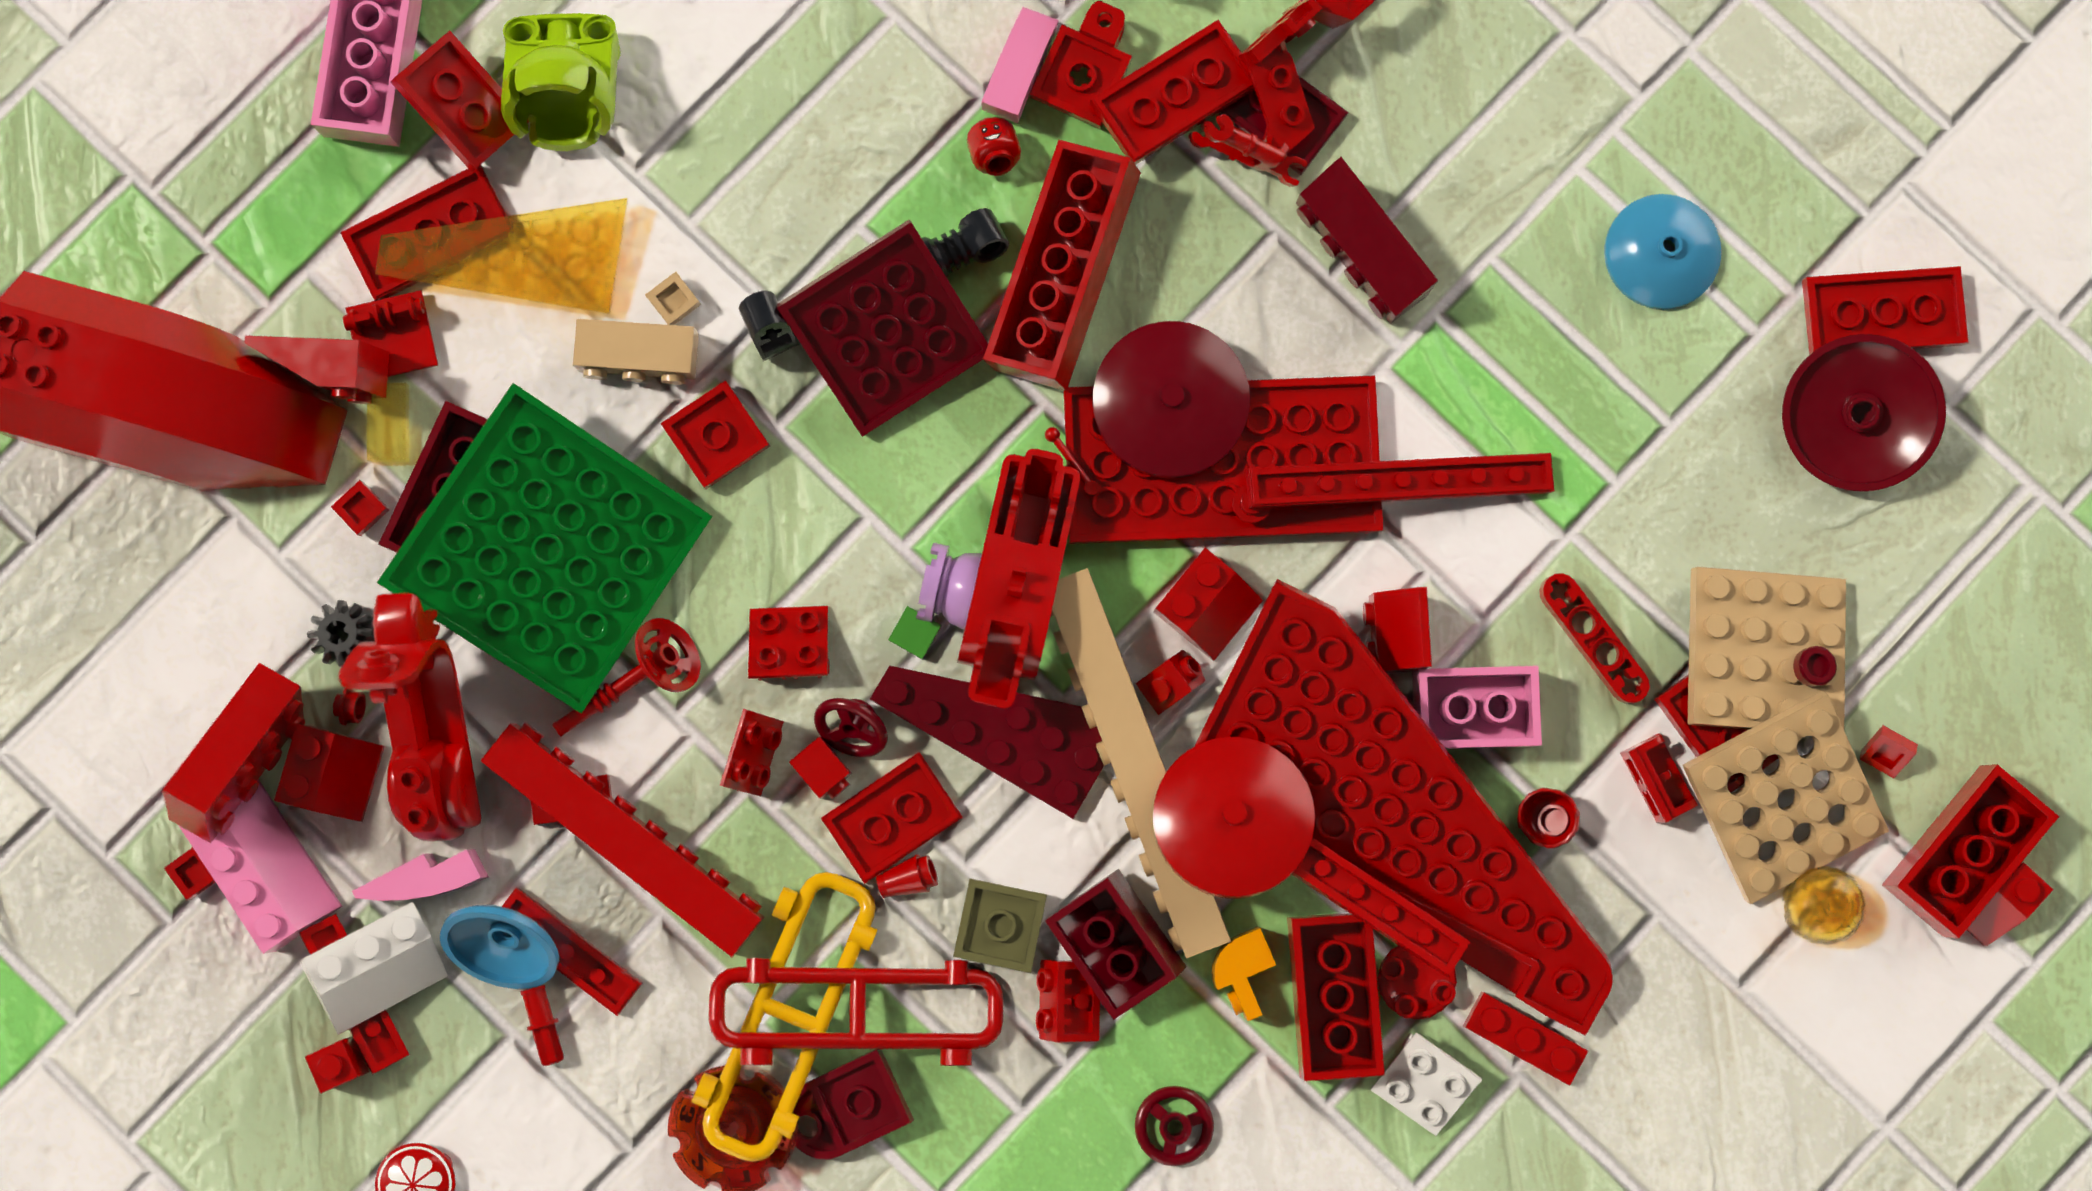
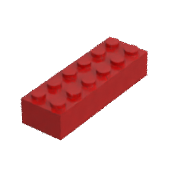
(1062, 265)

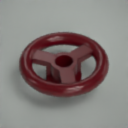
(855, 720)
(1202, 1116)

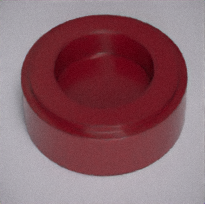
(1814, 666)

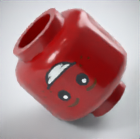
(993, 146)

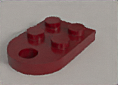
(851, 1106)

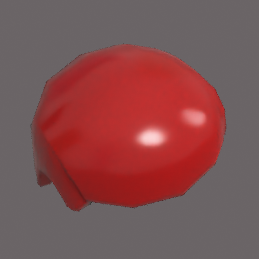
(1548, 817)

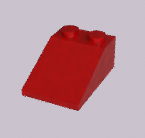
(343, 366)

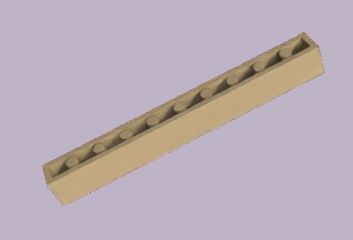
(1131, 751)

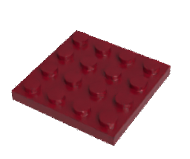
(884, 328)

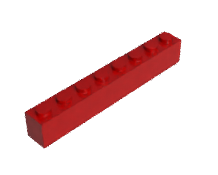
(623, 838)

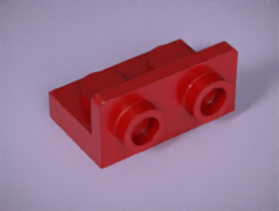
(1066, 1005)

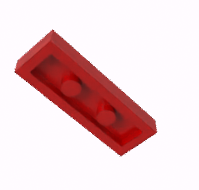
(1525, 1038)

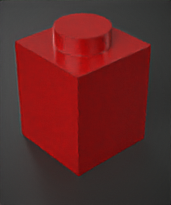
(821, 769)
(336, 1064)

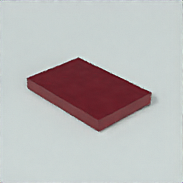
(1324, 112)

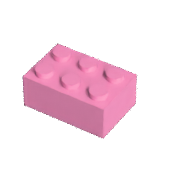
(1480, 705)

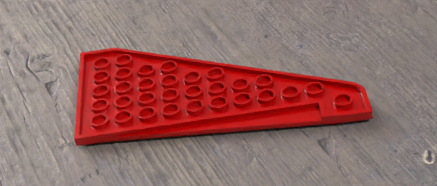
(1403, 805)

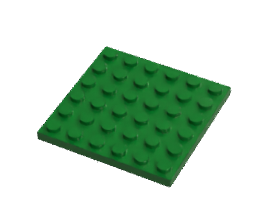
(546, 548)

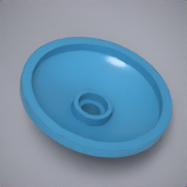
(1642, 264)
(499, 946)

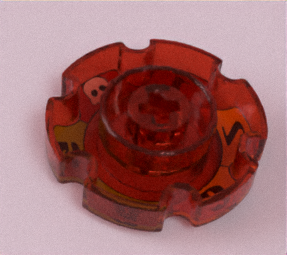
(749, 1105)

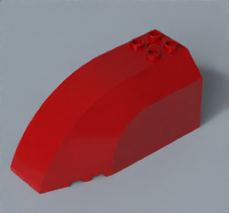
(155, 392)

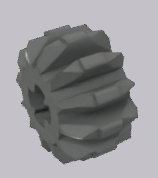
(342, 617)

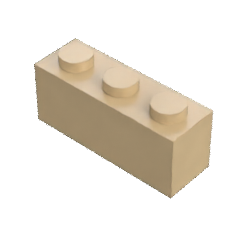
(635, 351)

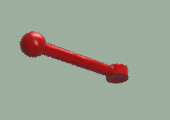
(1091, 487)

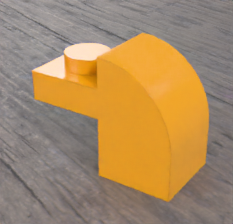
(1236, 962)

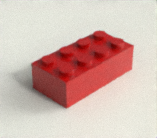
(234, 754)
(1970, 850)
(1335, 997)

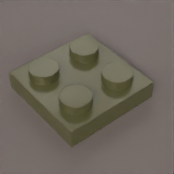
(1000, 925)

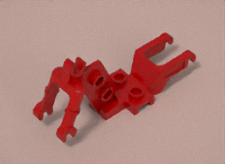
(1277, 91)

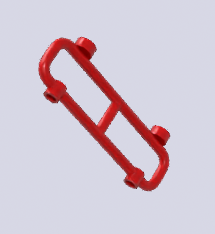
(758, 1047)

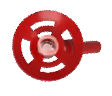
(655, 662)

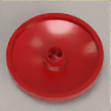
(1233, 817)

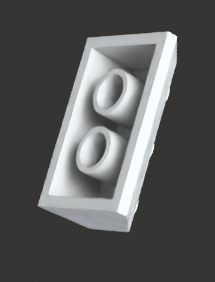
(374, 968)

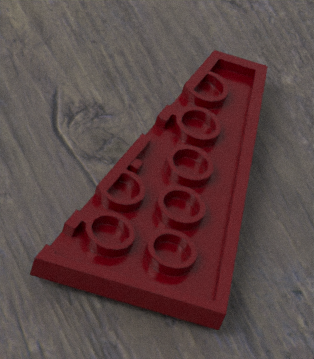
(1032, 743)

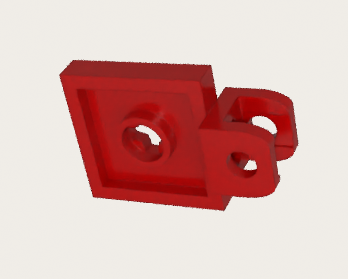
(1089, 48)

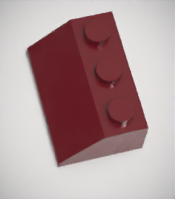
(1116, 944)

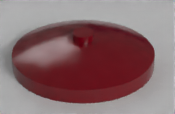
(1171, 399)
(1864, 412)

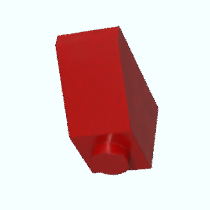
(2010, 905)

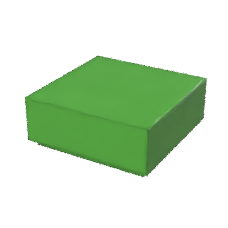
(914, 634)

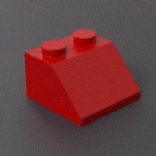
(1208, 604)
(1399, 629)
(329, 773)

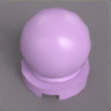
(948, 586)

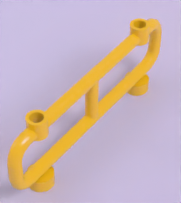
(714, 1092)

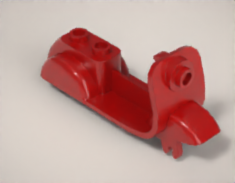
(1018, 574)
(416, 679)

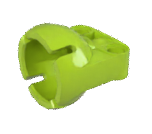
(560, 78)

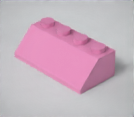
(266, 874)

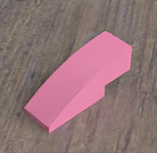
(1019, 65)
(425, 878)

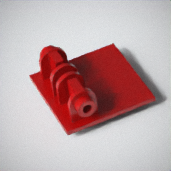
(397, 326)
(788, 642)
(752, 753)

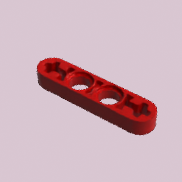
(1589, 642)

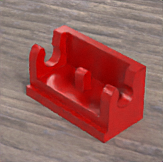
(1658, 779)

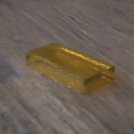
(389, 425)

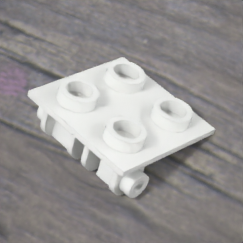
(1426, 1083)

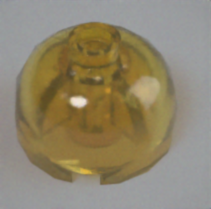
(1824, 905)

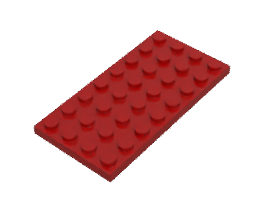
(1285, 426)

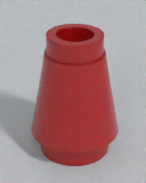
(908, 877)

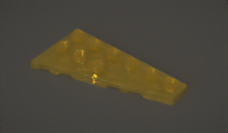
(536, 256)

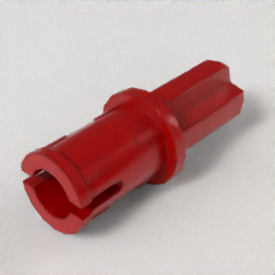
(543, 1025)

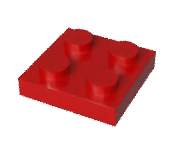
(715, 434)

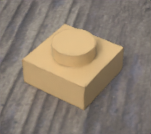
(673, 299)

